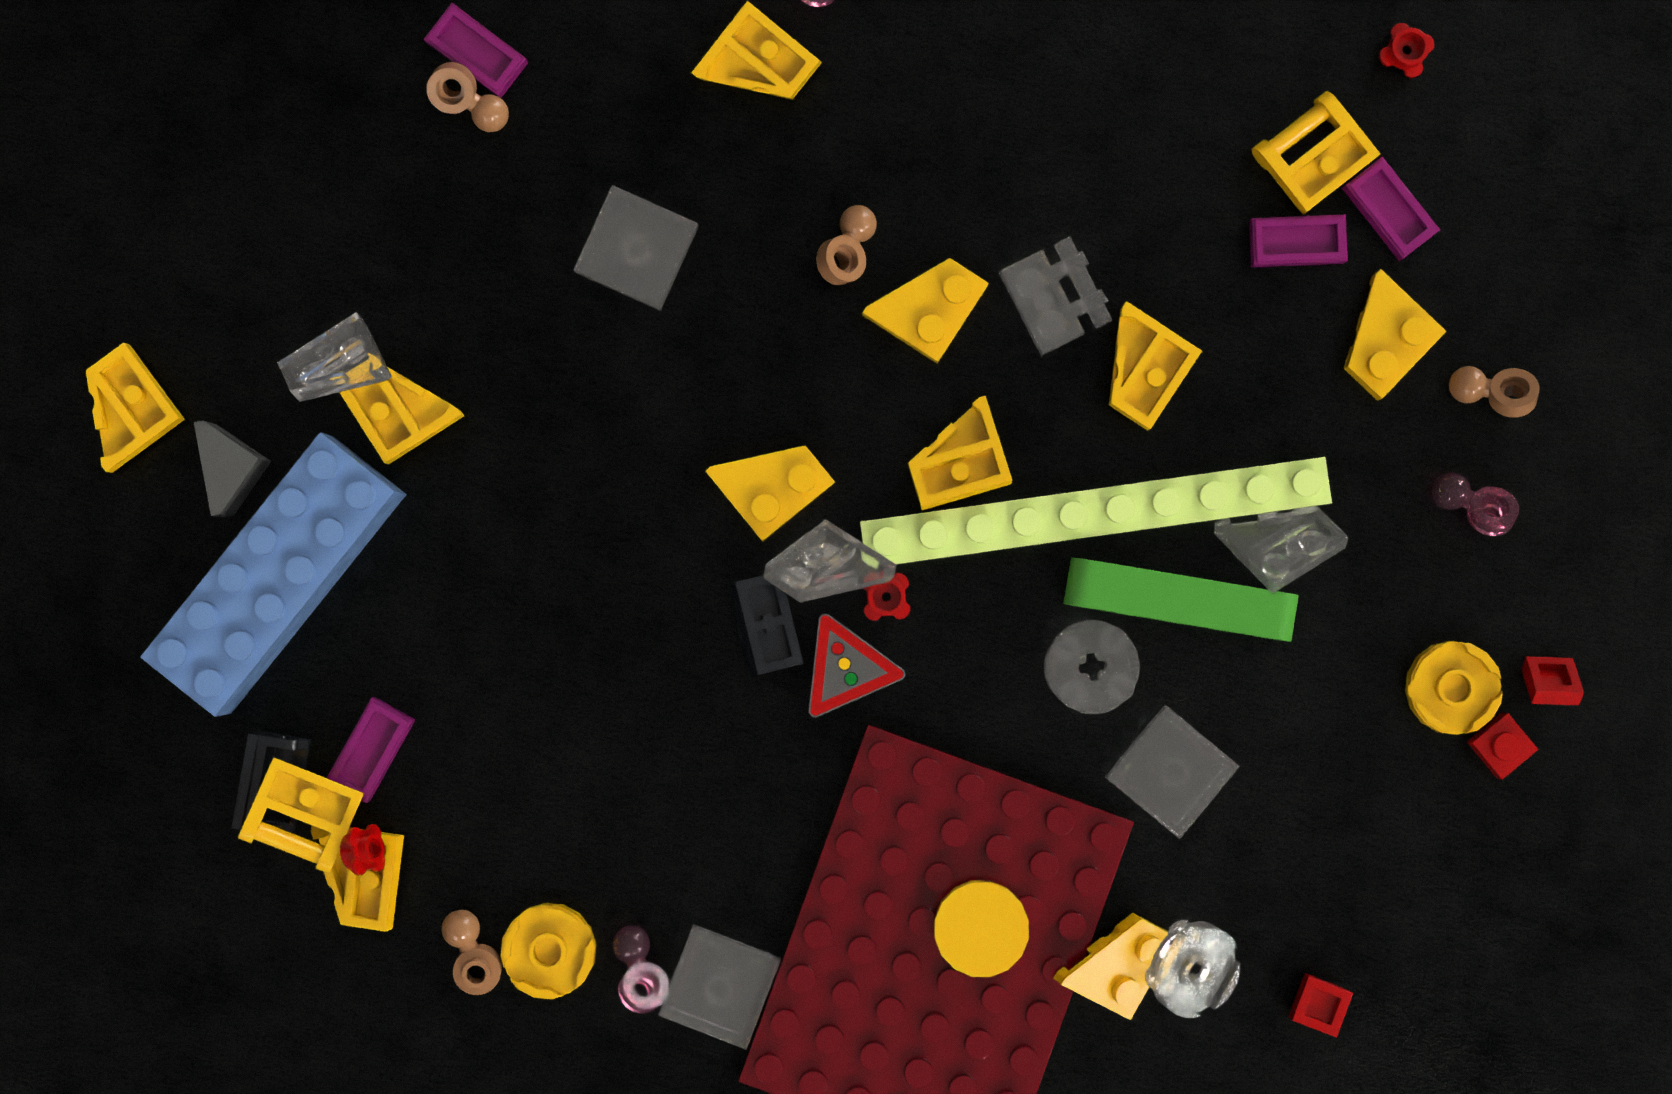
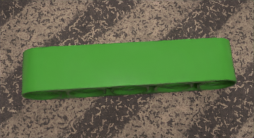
(1181, 599)

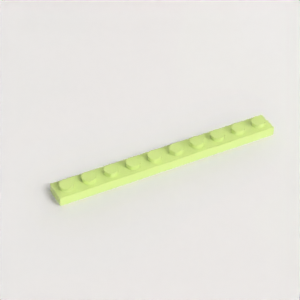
(1099, 511)

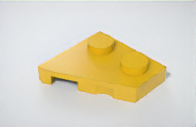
(1389, 337)
(128, 406)

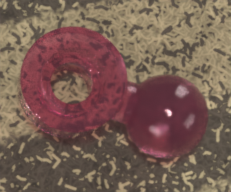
(1454, 491)
(631, 947)

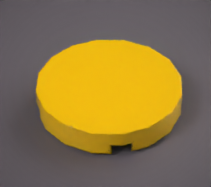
(1454, 687)
(981, 928)
(548, 950)

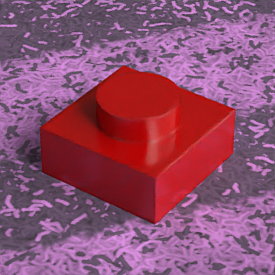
(1552, 680)
(1502, 745)
(1320, 1005)

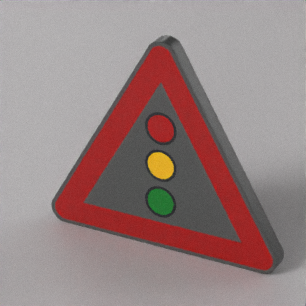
(846, 668)

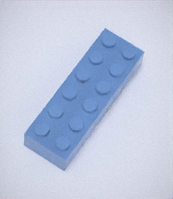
(273, 575)

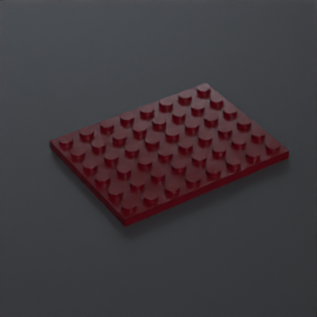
(862, 980)

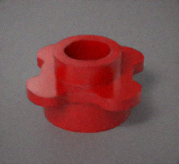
(1416, 40)
(895, 606)
(363, 849)

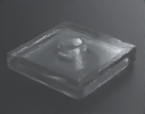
(636, 247)
(1172, 771)
(720, 986)

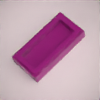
(475, 47)
(1390, 209)
(1298, 240)
(371, 748)

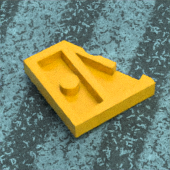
(757, 57)
(929, 308)
(1147, 366)
(399, 414)
(961, 460)
(772, 486)
(368, 898)
(1116, 966)

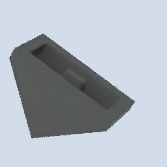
(227, 467)

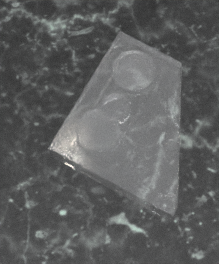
(335, 362)
(1282, 544)
(827, 564)

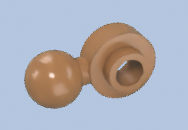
(487, 111)
(857, 226)
(1470, 385)
(461, 931)

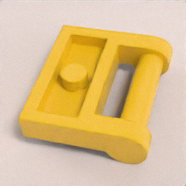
(1324, 165)
(307, 799)

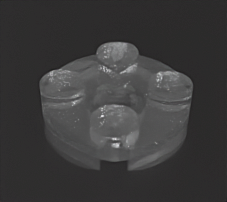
(1109, 645)
(1178, 953)

